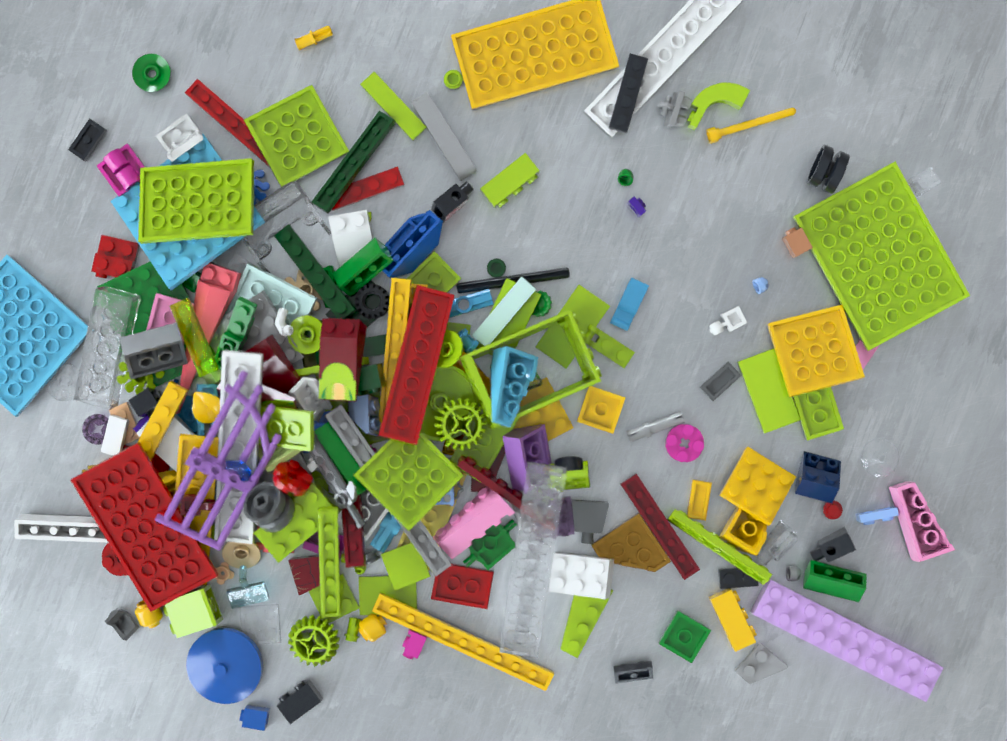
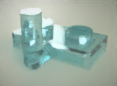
(247, 593)

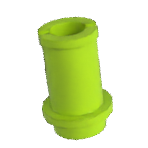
(352, 630)

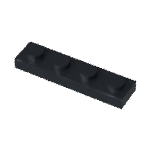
(628, 93)

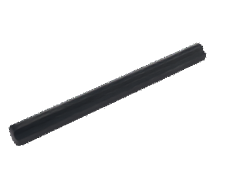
(498, 282)

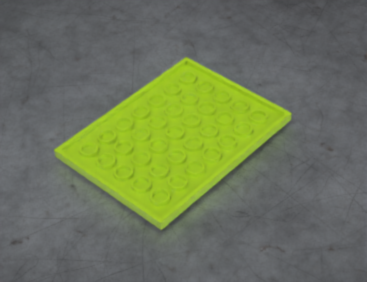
(881, 256)

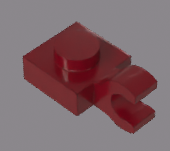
(188, 499)

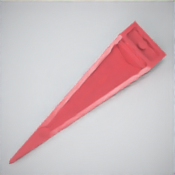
(211, 301)

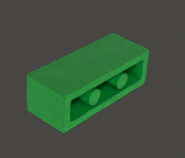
(362, 267)
(834, 581)

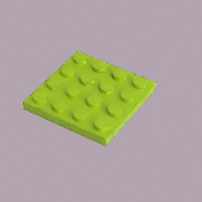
(296, 136)
(408, 478)

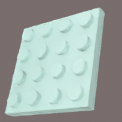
(279, 292)

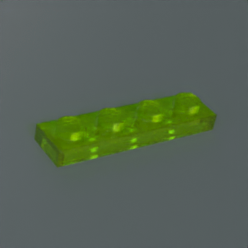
(194, 337)

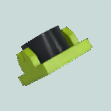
(577, 472)

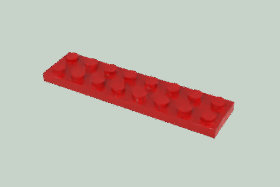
(416, 365)

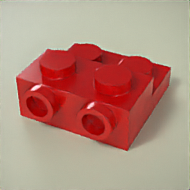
(114, 257)

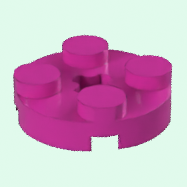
(674, 438)

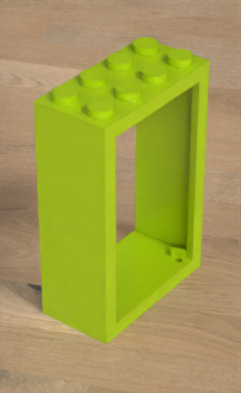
(576, 339)

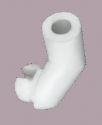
(284, 329)

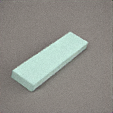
(504, 311)

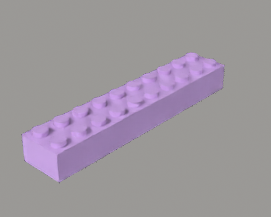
(846, 639)

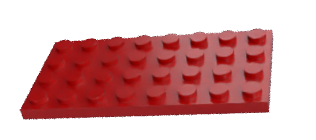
(124, 500)

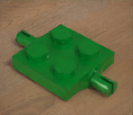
(492, 546)

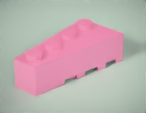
(472, 522)
(918, 523)

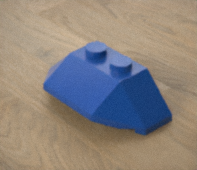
(413, 243)

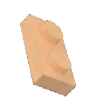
(125, 412)

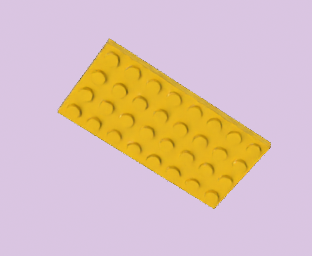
(534, 51)

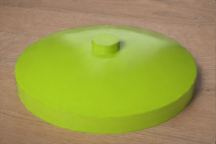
(447, 385)

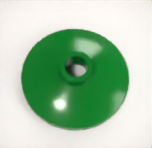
(143, 68)

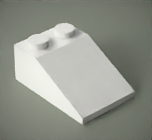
(350, 233)
(169, 445)

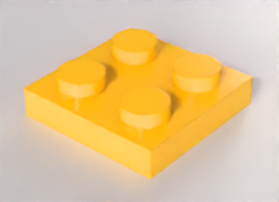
(601, 409)

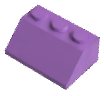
(525, 446)

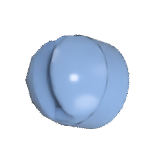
(760, 285)

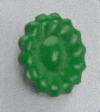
(543, 304)

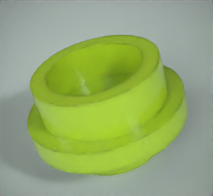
(453, 79)

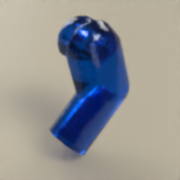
(241, 468)

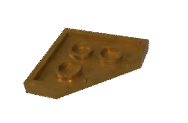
(632, 546)

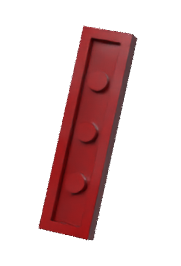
(370, 187)

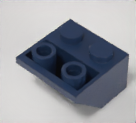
(818, 477)

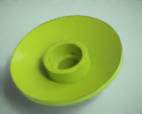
(454, 342)
(305, 344)

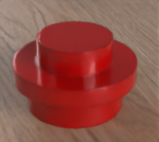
(832, 511)

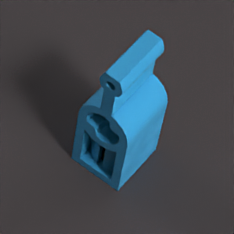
(629, 304)

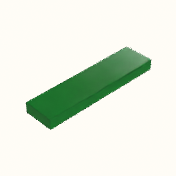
(339, 455)

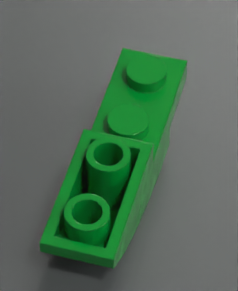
(237, 329)

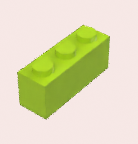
(510, 181)

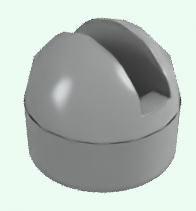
(793, 573)

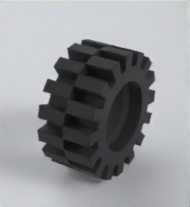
(360, 301)

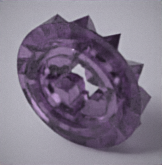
(89, 427)

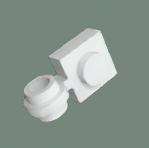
(732, 320)

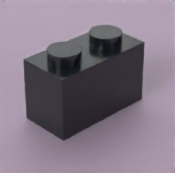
(145, 401)
(299, 701)

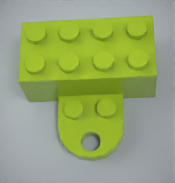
(300, 527)

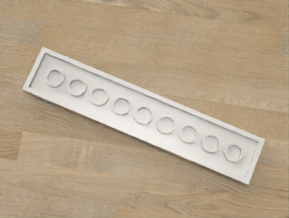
(665, 54)
(232, 365)

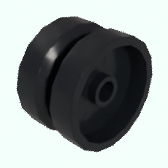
(828, 168)

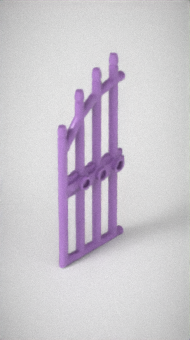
(215, 466)

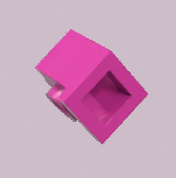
(413, 644)

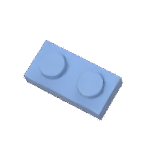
(885, 514)

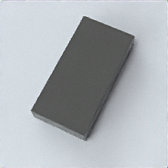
(720, 381)

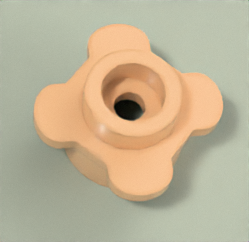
(228, 573)

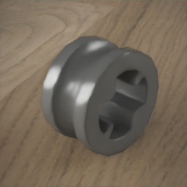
(371, 557)

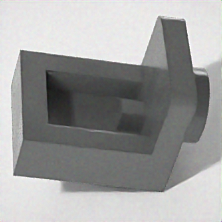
(122, 623)

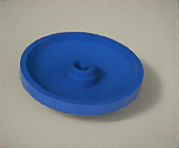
(224, 665)

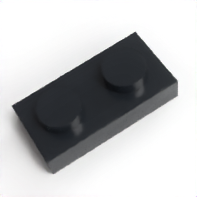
(87, 139)
(735, 578)
(633, 672)

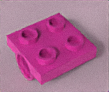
(121, 169)

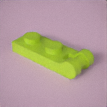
(608, 346)

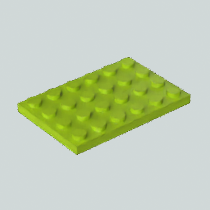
(196, 201)

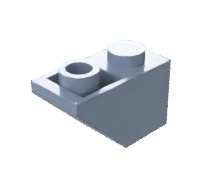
(366, 413)

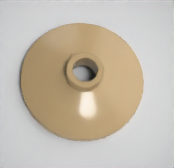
(241, 554)

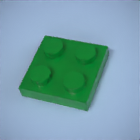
(684, 636)

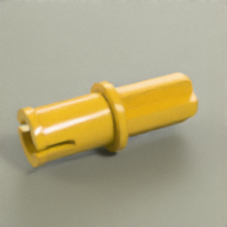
(313, 37)

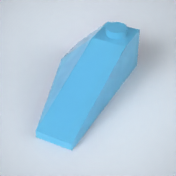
(510, 378)

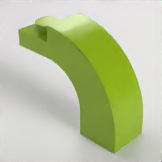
(726, 93)

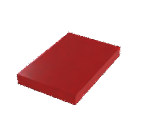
(463, 586)

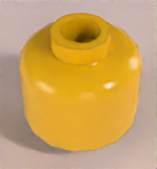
(148, 618)
(372, 627)

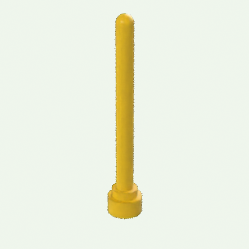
(715, 134)

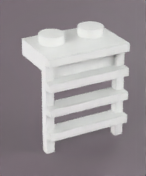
(179, 137)

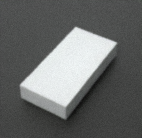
(115, 435)

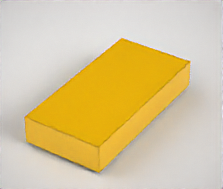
(699, 500)

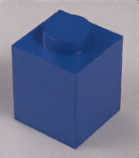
(255, 717)

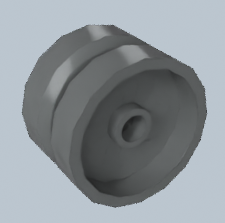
(269, 507)

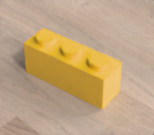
(733, 619)

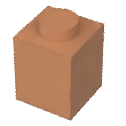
(796, 242)

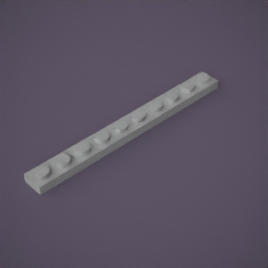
(362, 453)

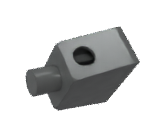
(589, 518)

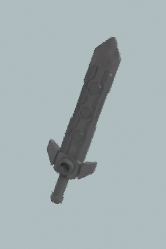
(344, 495)

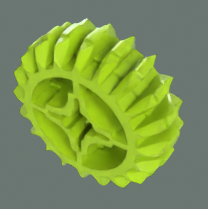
(471, 437)
(303, 643)

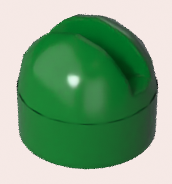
(625, 177)

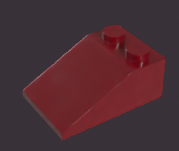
(276, 369)

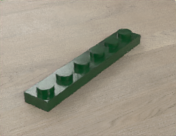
(353, 162)
(314, 273)

